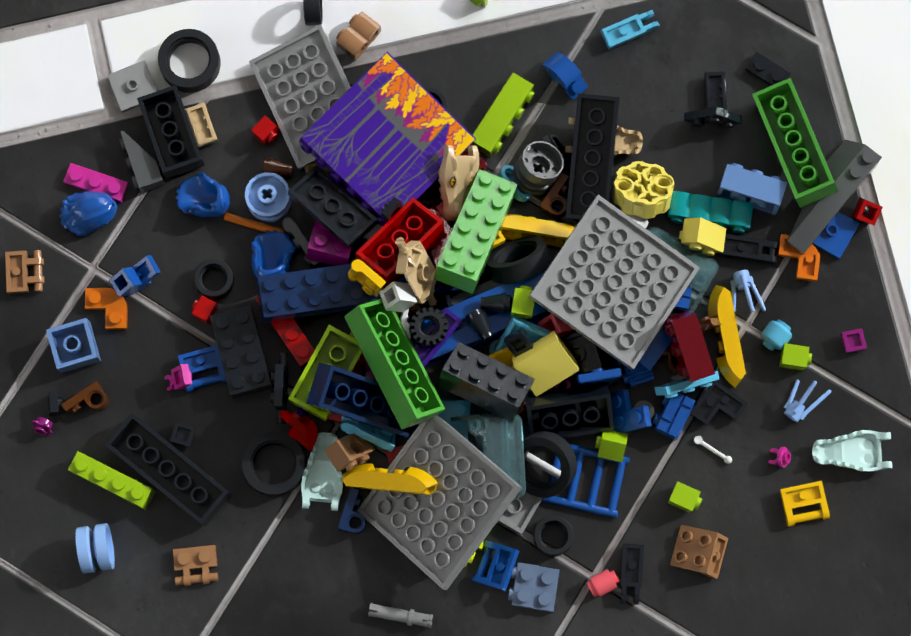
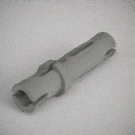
(400, 615)

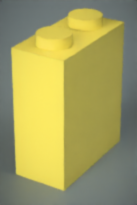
(546, 362)

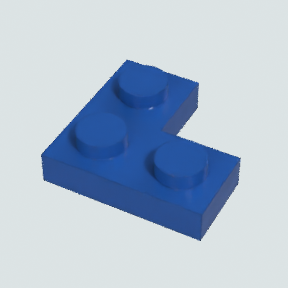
(625, 417)

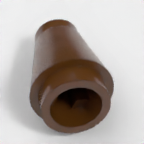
(275, 166)

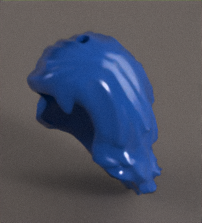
(202, 196)
(87, 212)
(271, 253)

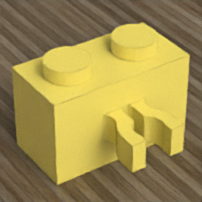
(703, 236)

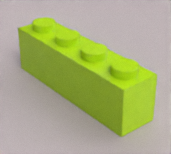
(502, 114)
(111, 480)

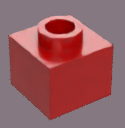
(265, 131)
(872, 213)
(203, 309)

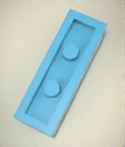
(670, 389)

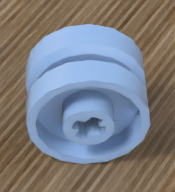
(257, 198)
(95, 548)

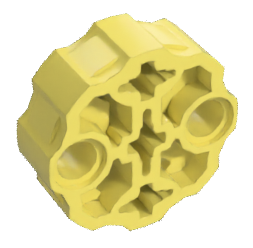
(642, 189)

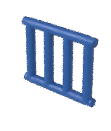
(590, 506)

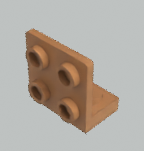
(699, 551)

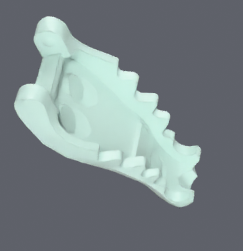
(857, 451)
(320, 478)

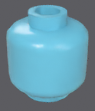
(776, 334)

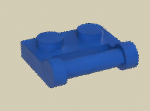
(201, 361)
(500, 568)

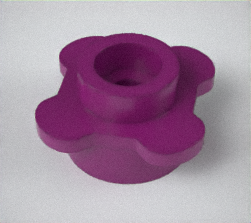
(42, 426)

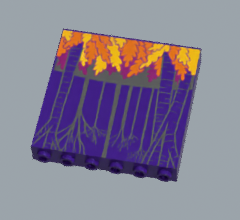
(385, 137)

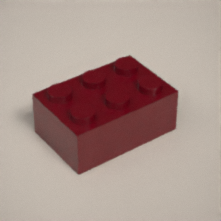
(688, 346)

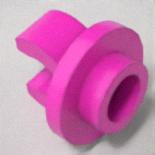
(783, 457)

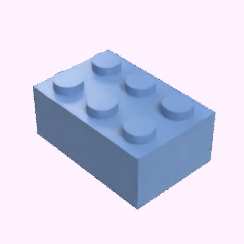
(752, 187)

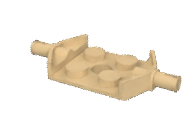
(417, 269)

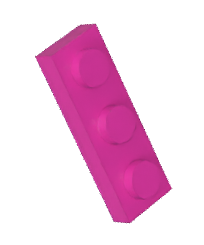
(94, 181)

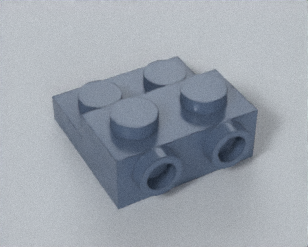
(534, 587)

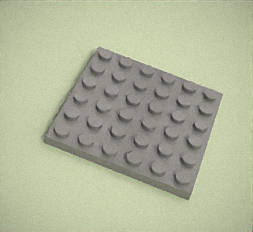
(614, 282)
(448, 526)

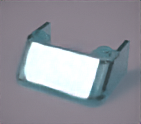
(707, 265)
(501, 443)

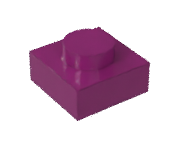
(853, 340)

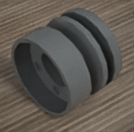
(538, 168)

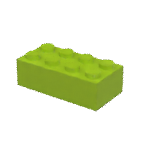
(333, 349)

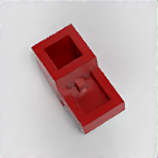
(302, 428)

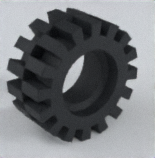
(428, 314)

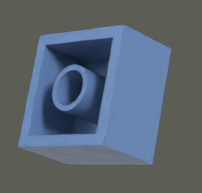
(73, 345)

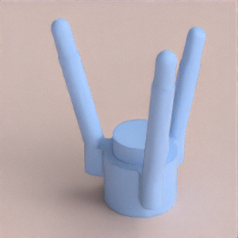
(744, 282)
(796, 409)

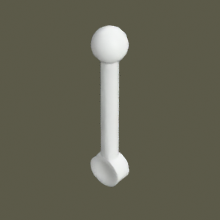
(698, 440)

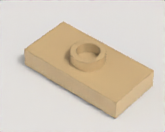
(201, 125)

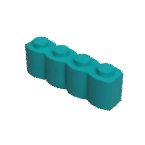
(720, 211)

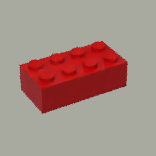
(412, 223)

